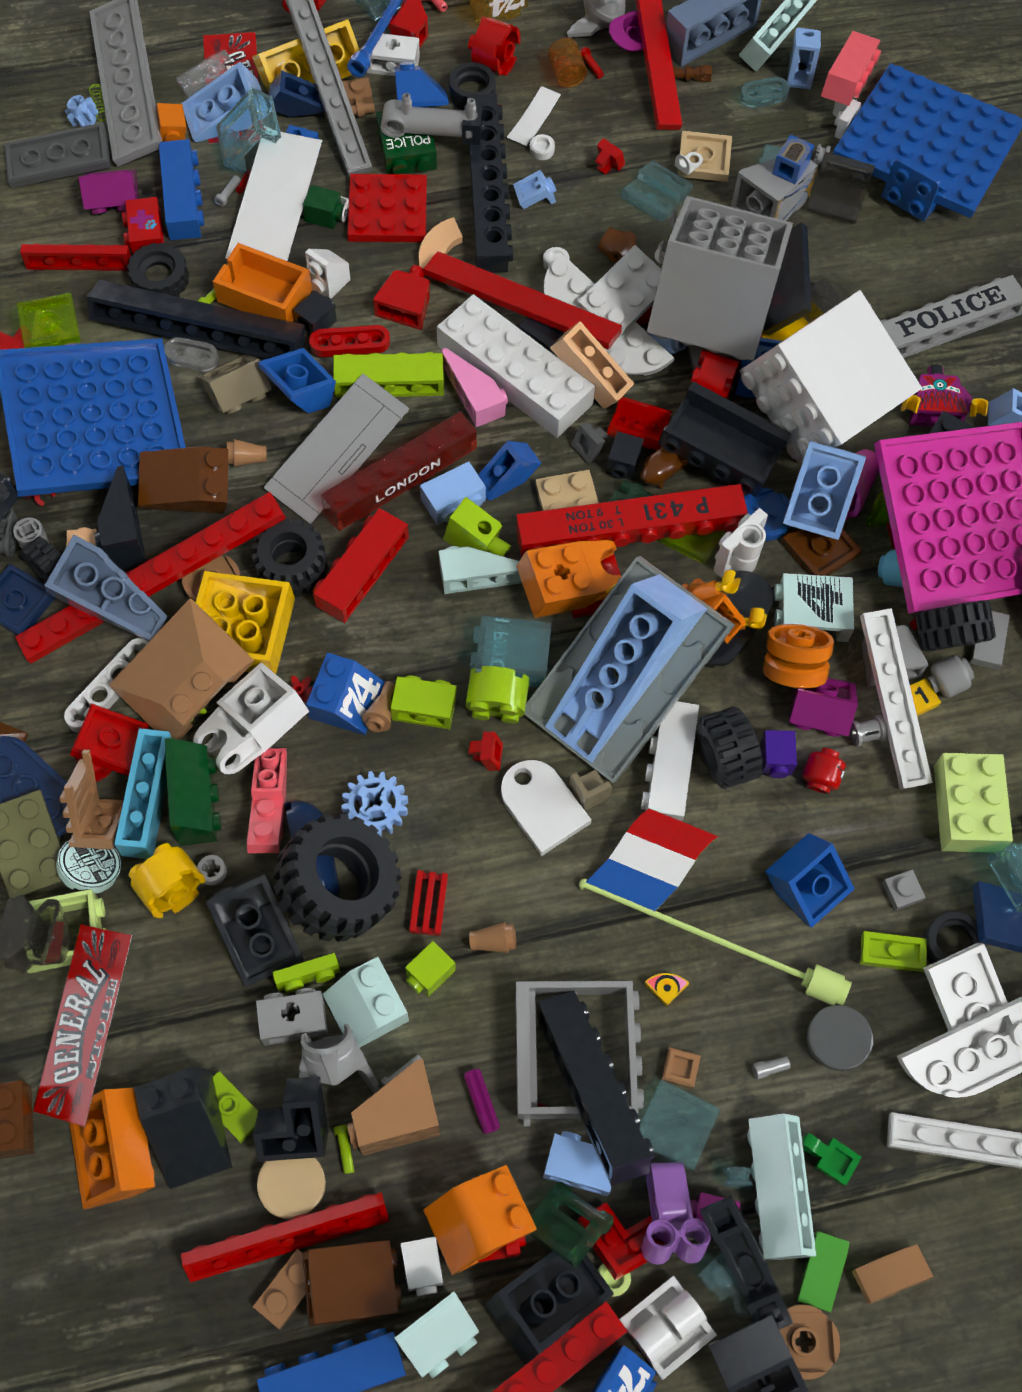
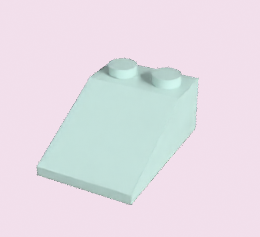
(438, 1336)

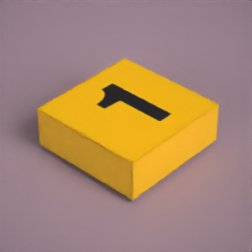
(924, 697)

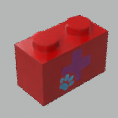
(143, 223)

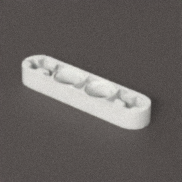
(102, 682)

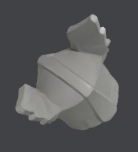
(597, 17)
(335, 1059)

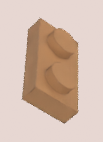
(284, 1292)

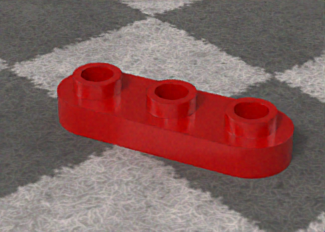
(338, 338)

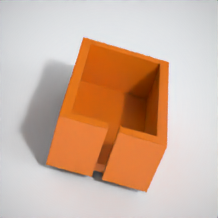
(261, 283)

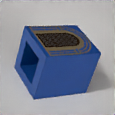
(793, 159)

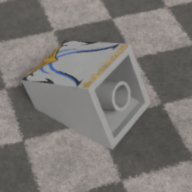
(770, 195)

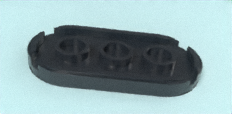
(751, 593)

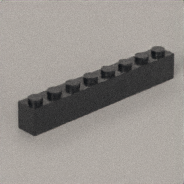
(193, 320)

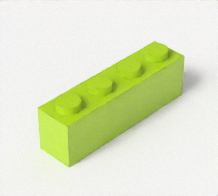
(396, 373)

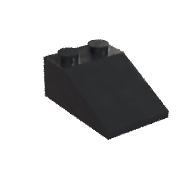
(120, 525)
(254, 927)
(184, 1125)
(547, 1303)

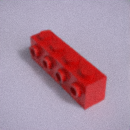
(360, 565)

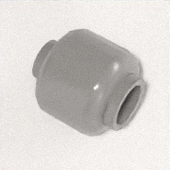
(951, 676)

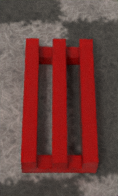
(431, 877)

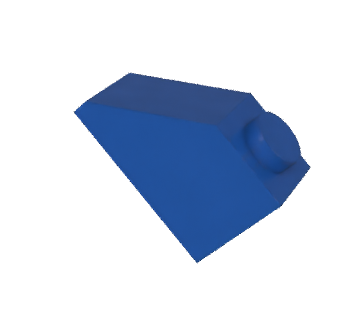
(508, 468)

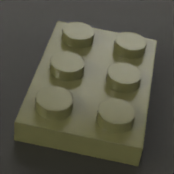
(28, 845)

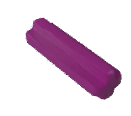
(481, 1101)

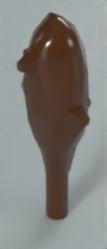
(661, 467)

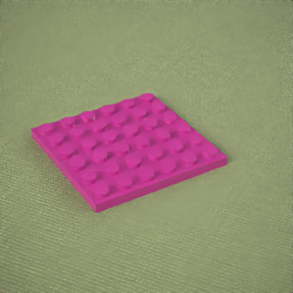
(955, 513)

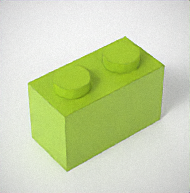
(423, 702)

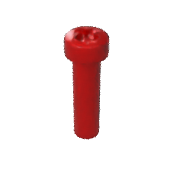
(586, 55)

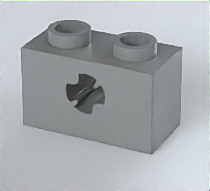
(273, 1013)

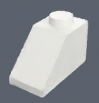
(422, 1266)

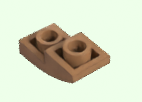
(892, 1274)

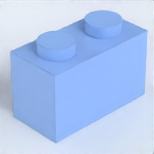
(446, 492)
(576, 1164)

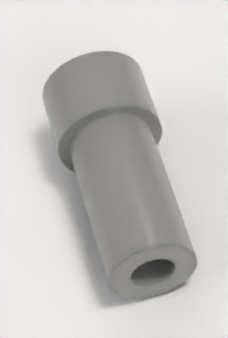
(764, 1069)

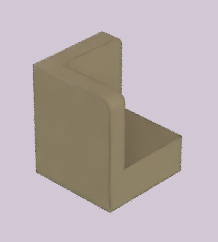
(589, 789)

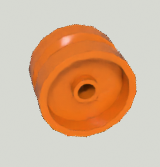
(798, 655)

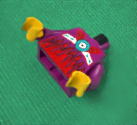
(941, 394)

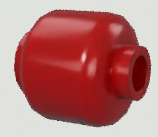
(824, 770)

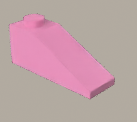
(475, 389)

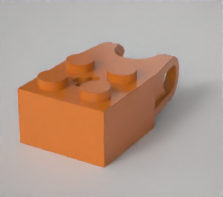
(566, 576)

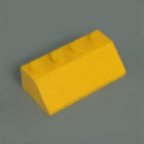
(291, 57)

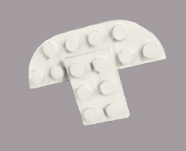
(619, 297)
(982, 1028)

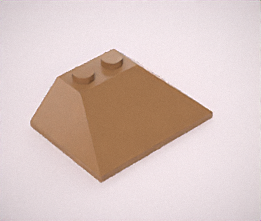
(181, 670)

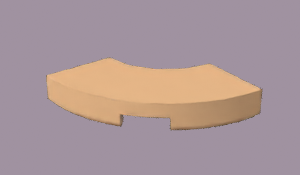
(439, 238)

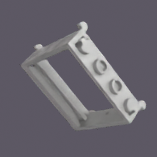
(526, 1043)

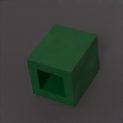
(323, 207)

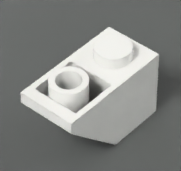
(327, 271)

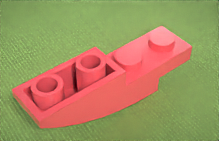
(268, 802)

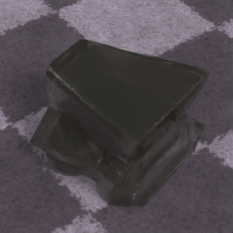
(33, 935)

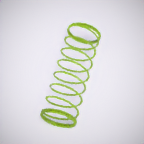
(90, 87)

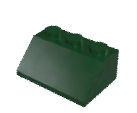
(192, 792)

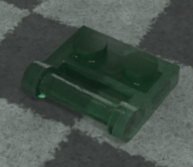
(564, 1234)

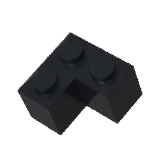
(297, 1127)

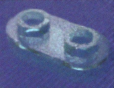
(764, 92)

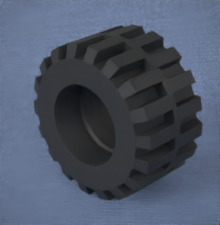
(291, 538)
(955, 625)
(729, 747)

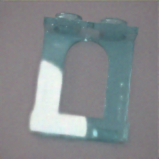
(263, 126)

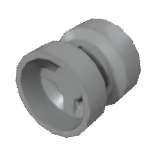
(28, 530)

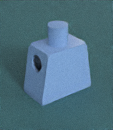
(804, 50)

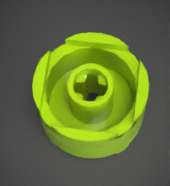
(497, 693)

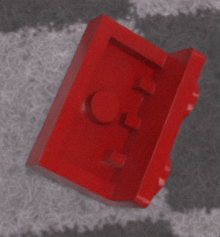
(640, 421)

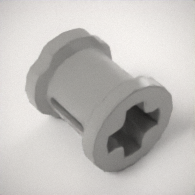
(868, 731)

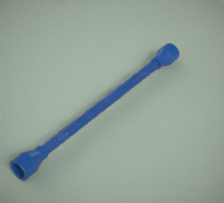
(360, 60)

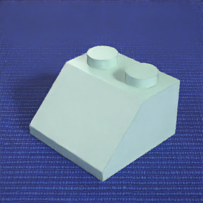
(366, 1002)

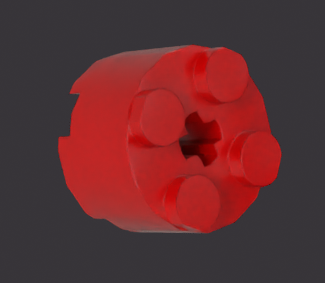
(495, 45)
(716, 372)

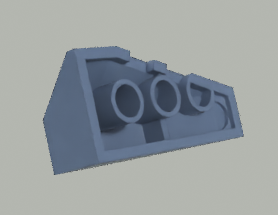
(97, 586)

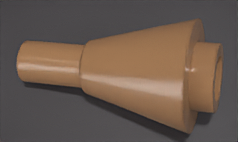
(378, 715)

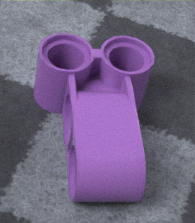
(672, 1217)

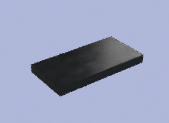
(792, 290)

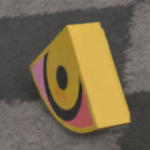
(666, 986)

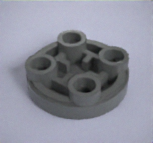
(839, 1038)

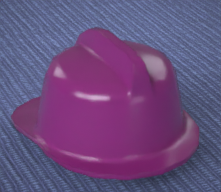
(626, 32)

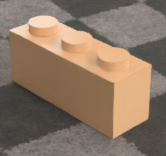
(589, 359)

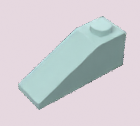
(475, 569)

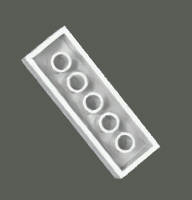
(521, 366)

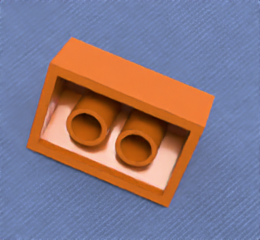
(112, 1150)

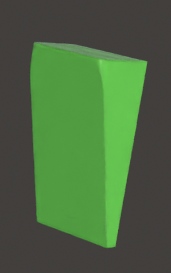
(823, 1272)

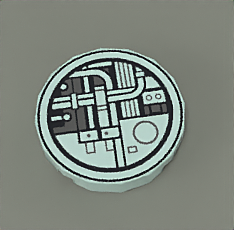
(88, 867)

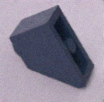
(294, 95)

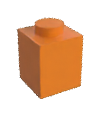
(171, 121)

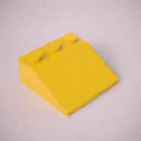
(250, 612)

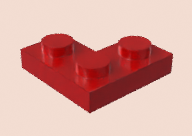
(619, 1247)

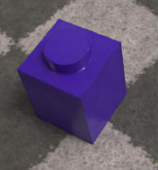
(778, 753)

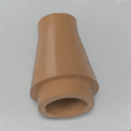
(245, 453)
(494, 938)

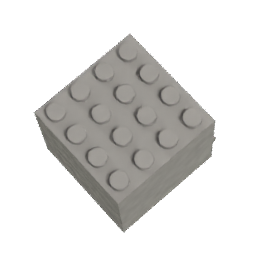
(717, 277)

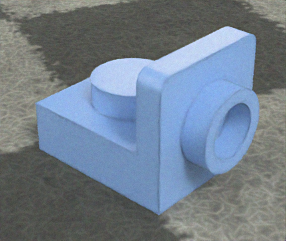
(535, 188)

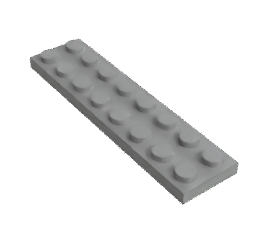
(125, 80)

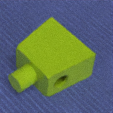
(475, 529)

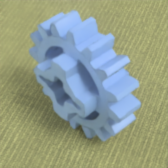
(374, 791)

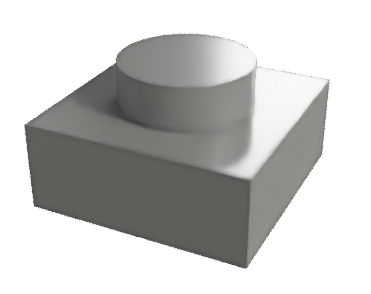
(903, 890)

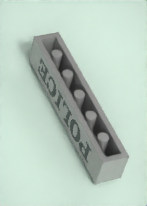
(955, 316)

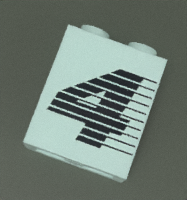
(816, 602)

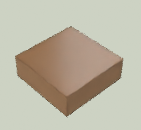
(681, 1068)

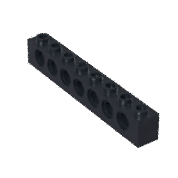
(489, 190)

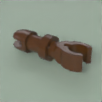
(700, 73)

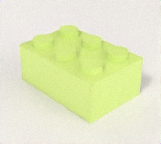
(972, 802)

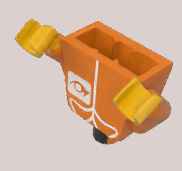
(712, 596)

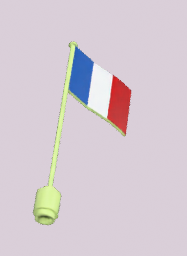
(651, 867)

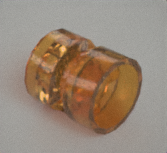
(567, 62)

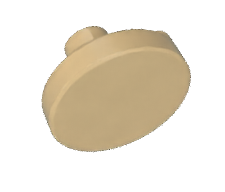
(291, 1186)

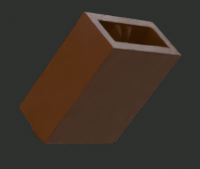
(350, 1283)

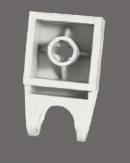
(251, 718)

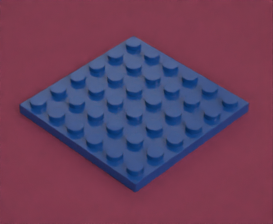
(934, 130)
(85, 412)

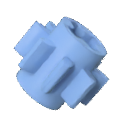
(81, 111)

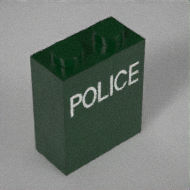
(407, 153)

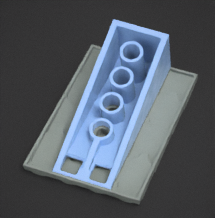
(627, 668)

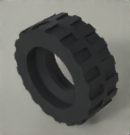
(159, 255)

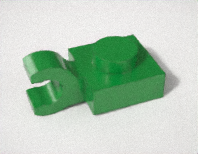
(833, 1159)

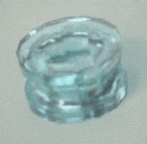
(737, 1177)

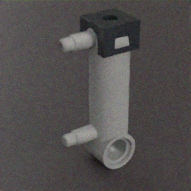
(402, 118)

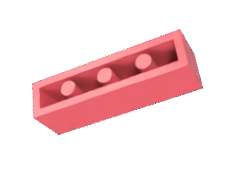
(851, 68)

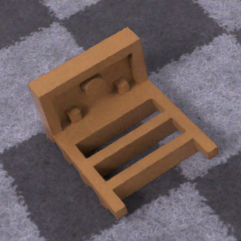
(91, 819)

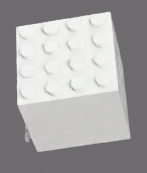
(831, 377)

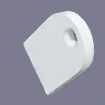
(543, 806)

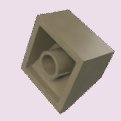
(235, 383)

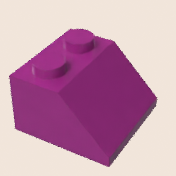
(108, 189)
(825, 707)

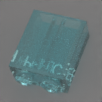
(513, 645)

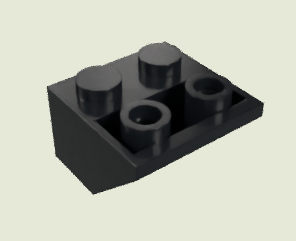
(757, 1359)

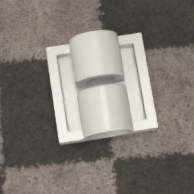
(743, 547)
(668, 1327)

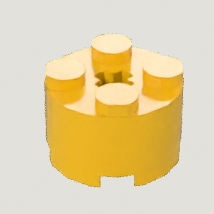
(166, 880)

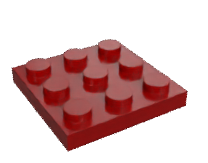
(387, 208)

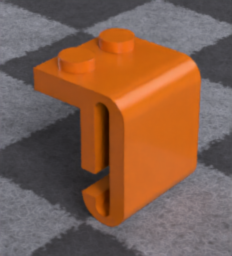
(478, 1218)

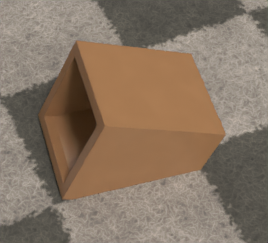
(396, 1113)

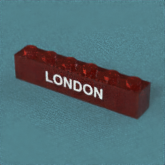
(399, 471)

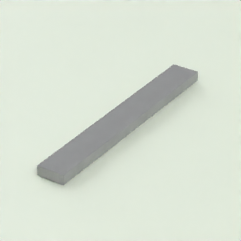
(329, 86)

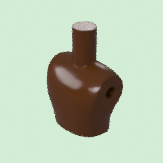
(616, 244)

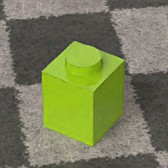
(429, 969)

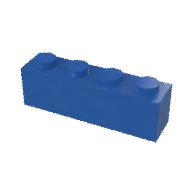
(180, 189)
(345, 1370)

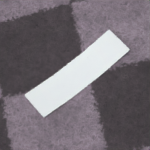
(534, 116)

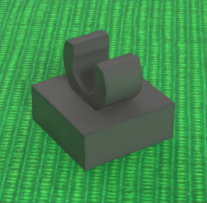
(589, 441)

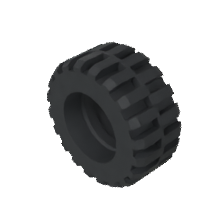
(308, 898)

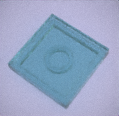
(678, 1124)

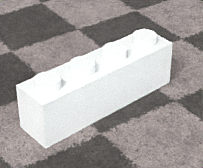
(671, 762)

